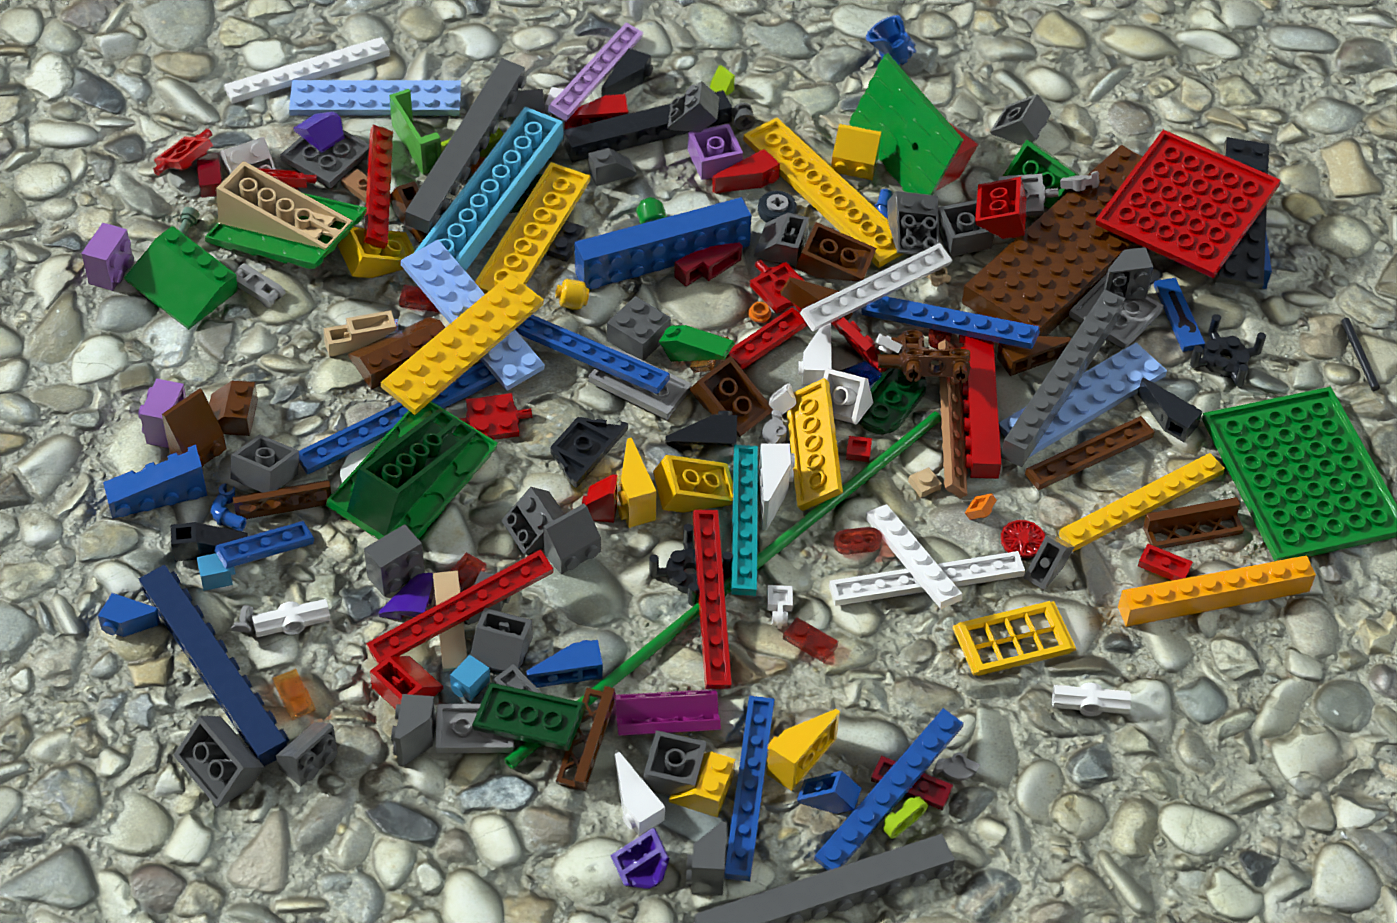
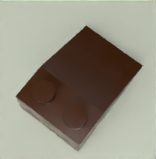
(835, 255)
(731, 390)
(192, 424)

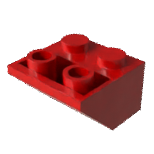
(402, 676)

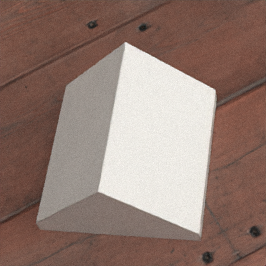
(849, 395)

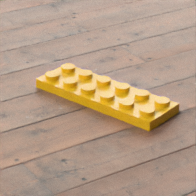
(814, 445)

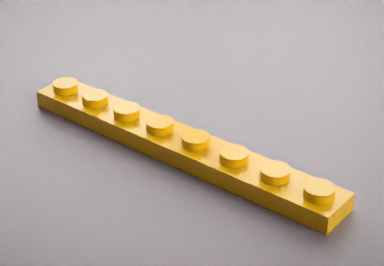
(1141, 501)

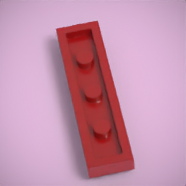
(767, 338)

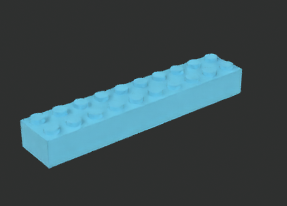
(496, 186)

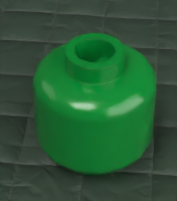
(650, 210)

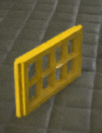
(971, 653)

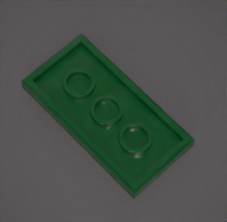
(529, 716)

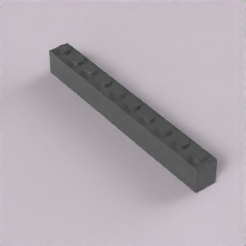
(465, 146)
(1062, 378)
(841, 887)

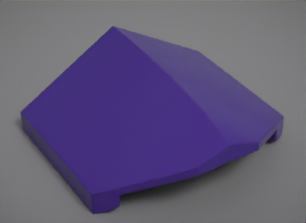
(321, 130)
(642, 861)

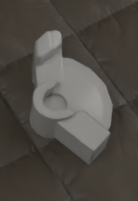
(1079, 182)
(774, 431)
(245, 622)
(956, 767)

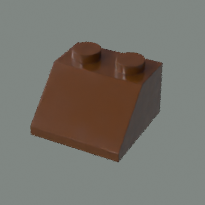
(235, 407)

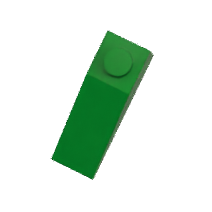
(693, 344)

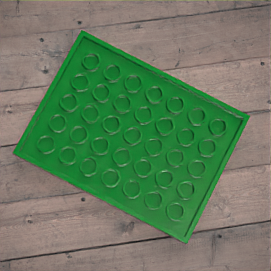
(1303, 474)

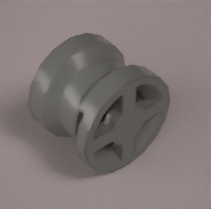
(743, 116)

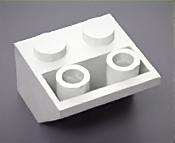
(252, 152)

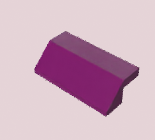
(667, 712)

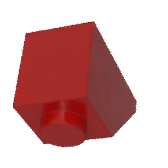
(603, 499)

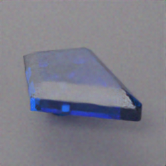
(864, 370)

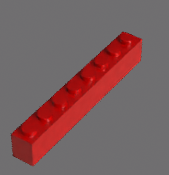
(981, 410)

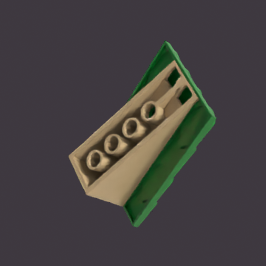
(278, 221)

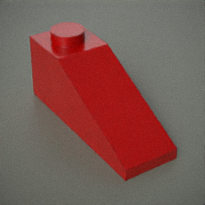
(598, 110)
(747, 174)

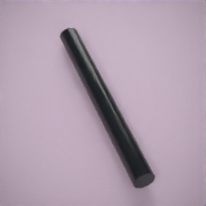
(1360, 354)

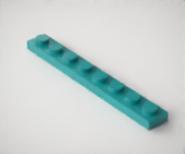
(744, 520)

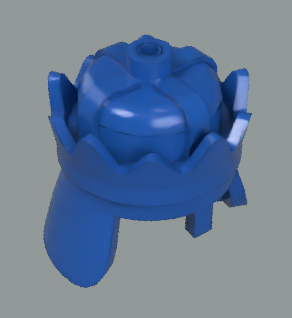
(891, 38)

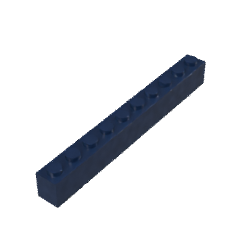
(213, 665)

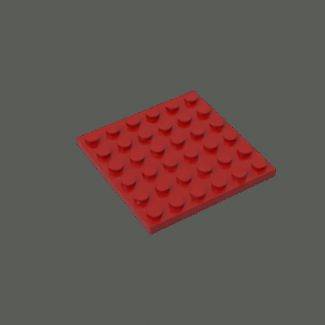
(1188, 203)

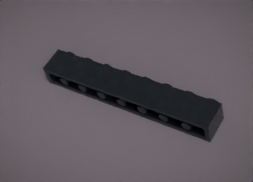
(631, 130)

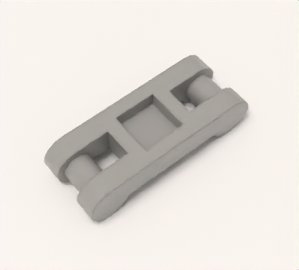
(257, 285)

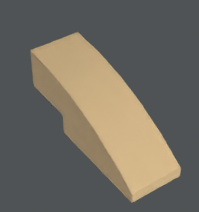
(358, 332)

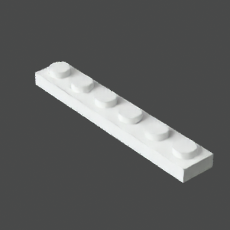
(914, 557)

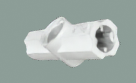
(291, 618)
(1091, 699)

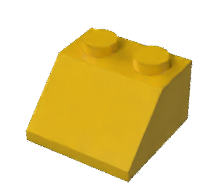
(856, 151)
(711, 785)

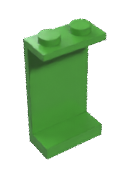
(423, 150)

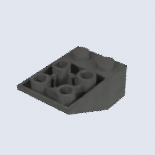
(913, 221)

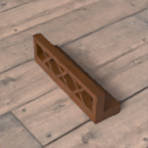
(282, 500)
(1189, 519)
(592, 740)

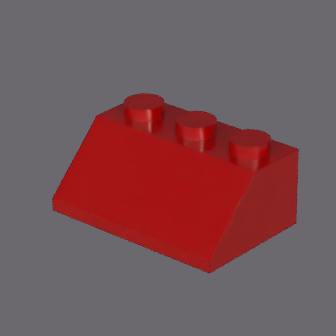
(1002, 207)

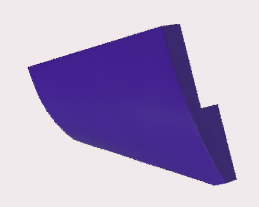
(411, 599)

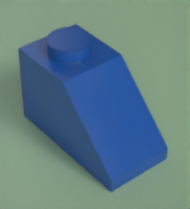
(126, 616)
(830, 792)

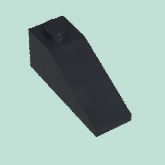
(628, 73)
(713, 430)

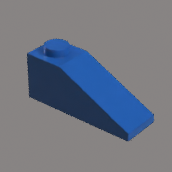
(572, 664)

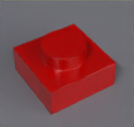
(858, 448)

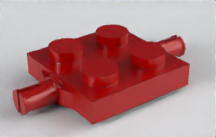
(183, 152)
(291, 178)
(770, 283)
(863, 345)
(495, 416)

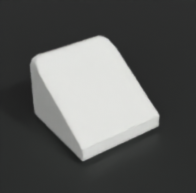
(783, 399)

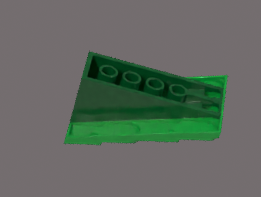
(412, 473)

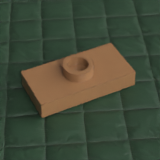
(356, 183)

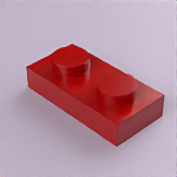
(1164, 563)

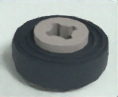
(775, 204)

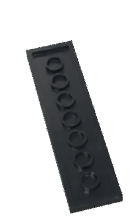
(1247, 260)

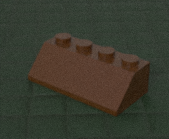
(387, 354)

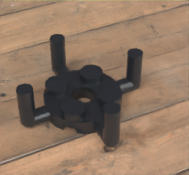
(1230, 346)
(682, 560)

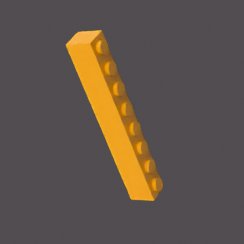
(1216, 591)

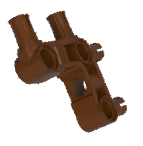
(916, 360)

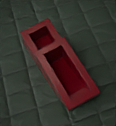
(209, 174)
(707, 263)

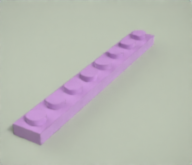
(595, 72)

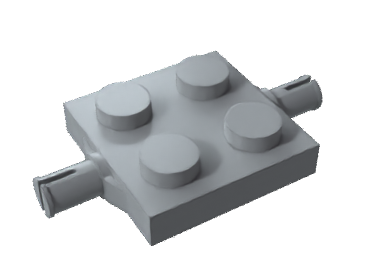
(1035, 193)

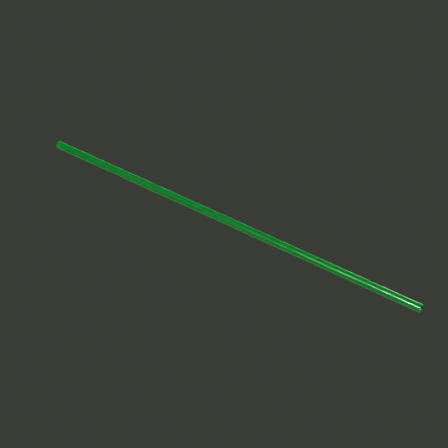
(763, 557)

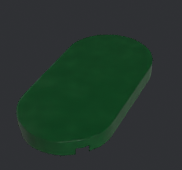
(893, 401)

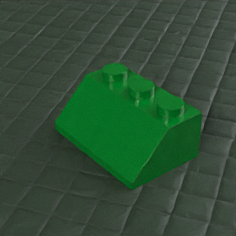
(1036, 160)

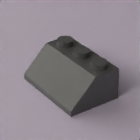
(218, 760)

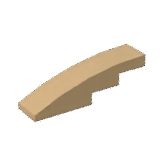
(453, 640)

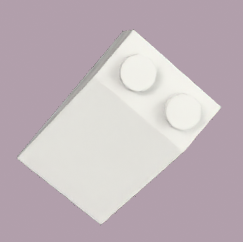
(774, 477)

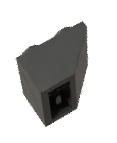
(694, 109)
(783, 239)
(1130, 274)
(528, 518)
(501, 640)
(414, 727)
(308, 752)

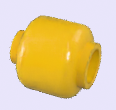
(572, 294)

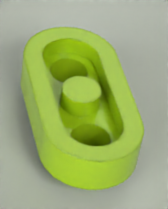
(904, 818)

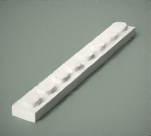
(307, 70)
(875, 287)
(903, 583)

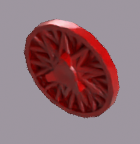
(1022, 537)

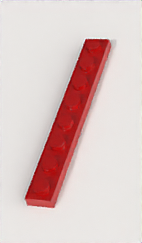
(378, 187)
(711, 600)
(460, 607)

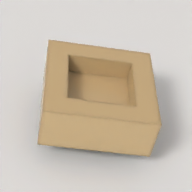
(924, 482)

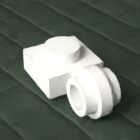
(887, 345)
(779, 600)

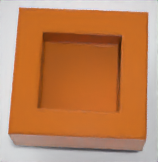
(981, 506)

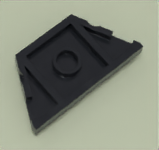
(584, 446)

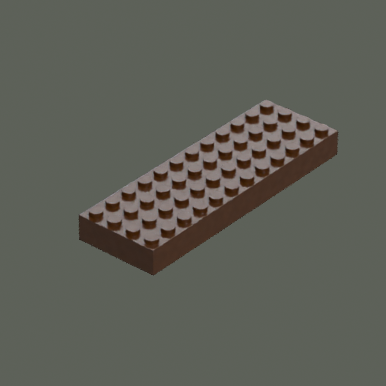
(1058, 256)

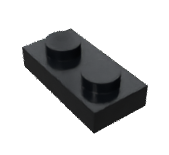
(564, 242)

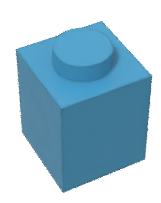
(213, 572)
(469, 678)

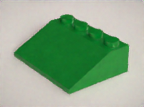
(182, 278)

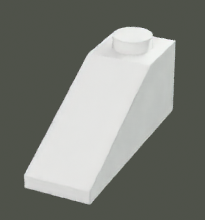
(816, 357)
(639, 804)

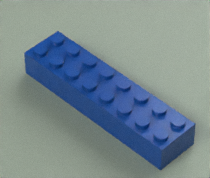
(660, 243)

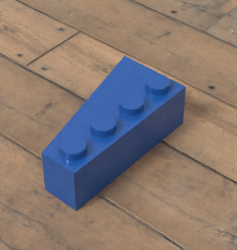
(157, 485)

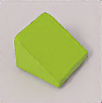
(723, 80)

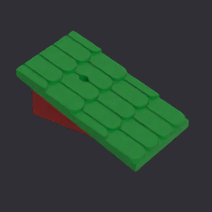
(916, 139)

